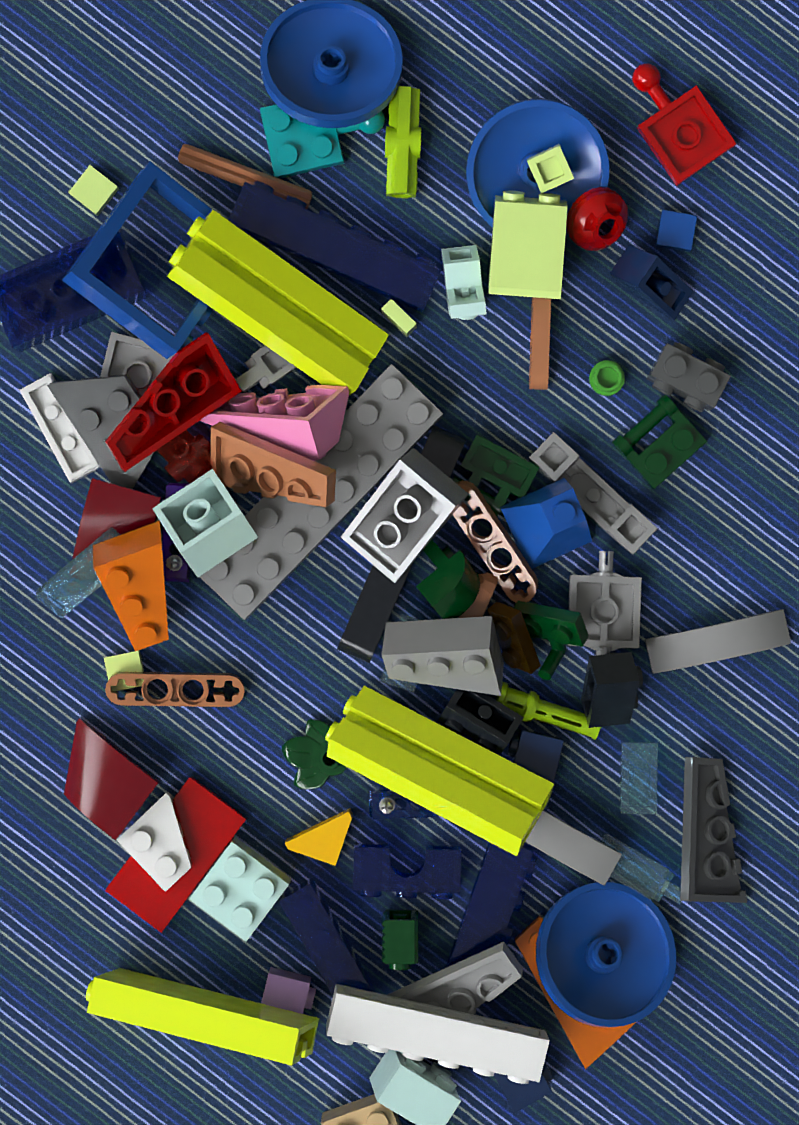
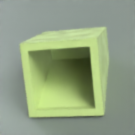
(528, 245)

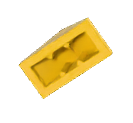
(323, 839)

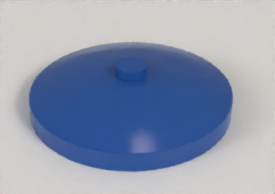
(331, 62)
(522, 130)
(605, 955)

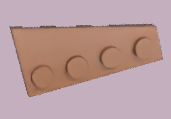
(263, 467)

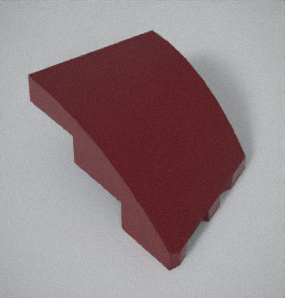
(113, 507)
(105, 781)

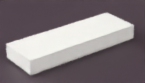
(58, 430)

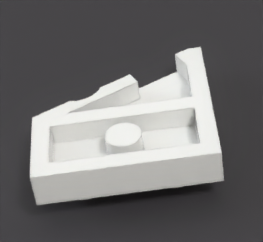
(158, 843)

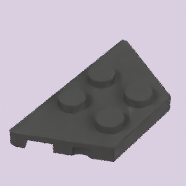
(95, 411)

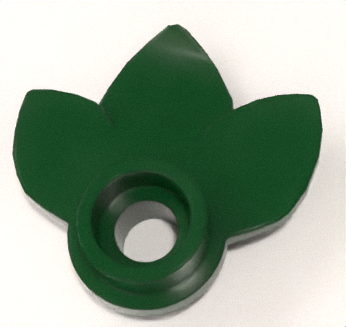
(310, 756)

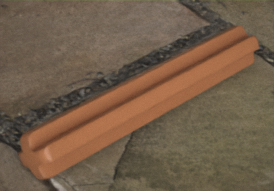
(238, 173)

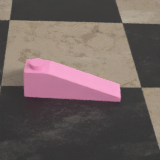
(297, 422)

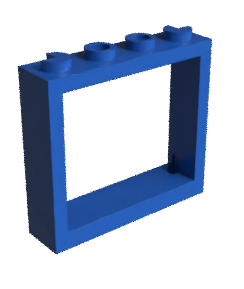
(111, 302)

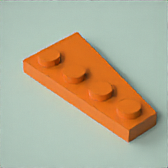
(586, 1040)

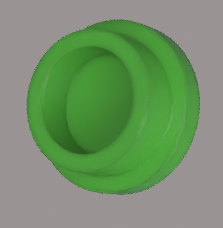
(606, 378)

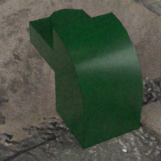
(452, 585)

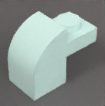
(463, 282)

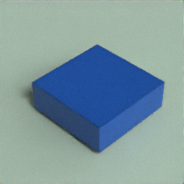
(676, 230)

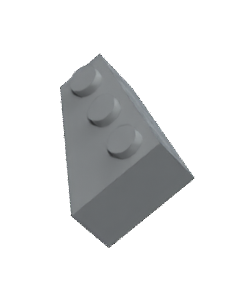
(445, 653)

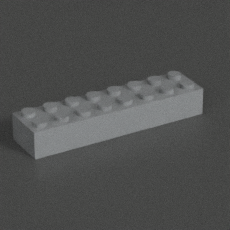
(372, 440)

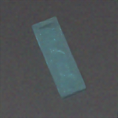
(73, 581)

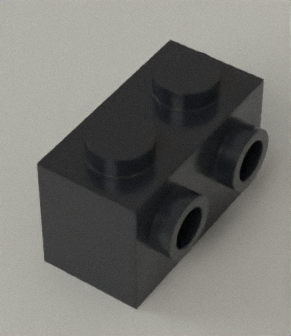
(611, 689)
(480, 719)

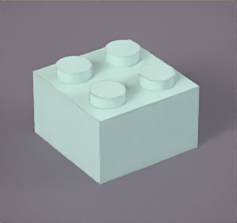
(205, 523)
(240, 889)
(415, 1089)

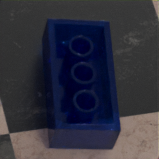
(42, 306)

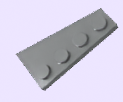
(468, 982)

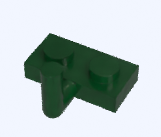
(555, 625)

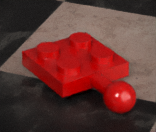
(684, 132)

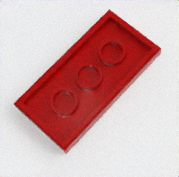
(207, 829)

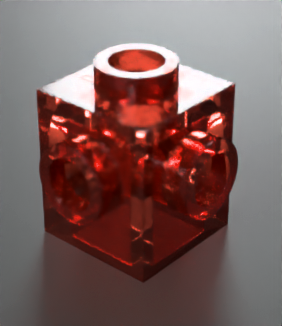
(187, 456)

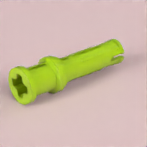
(531, 707)

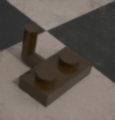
(514, 638)

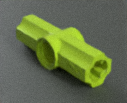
(403, 143)

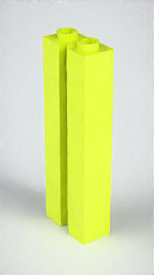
(276, 303)
(438, 769)
(202, 1015)

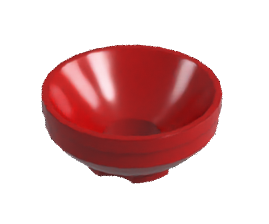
(590, 212)

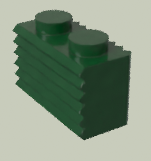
(400, 938)

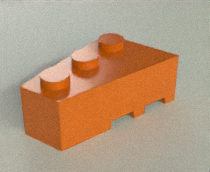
(135, 583)

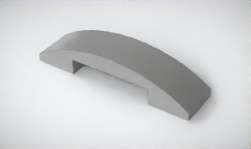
(595, 496)
(718, 641)
(573, 848)

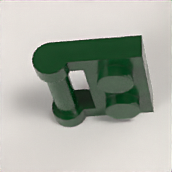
(668, 450)

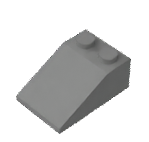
(404, 514)

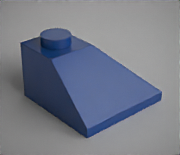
(547, 523)

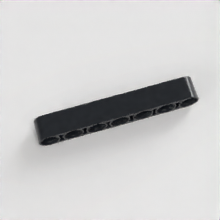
(379, 591)

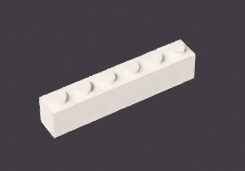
(437, 1034)

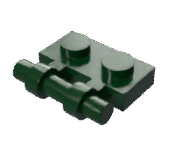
(499, 468)

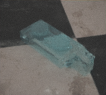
(642, 872)

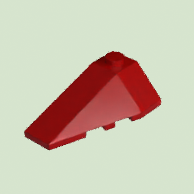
(180, 396)

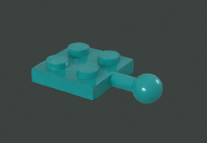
(303, 147)

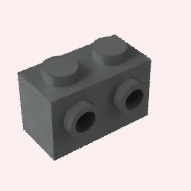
(688, 377)

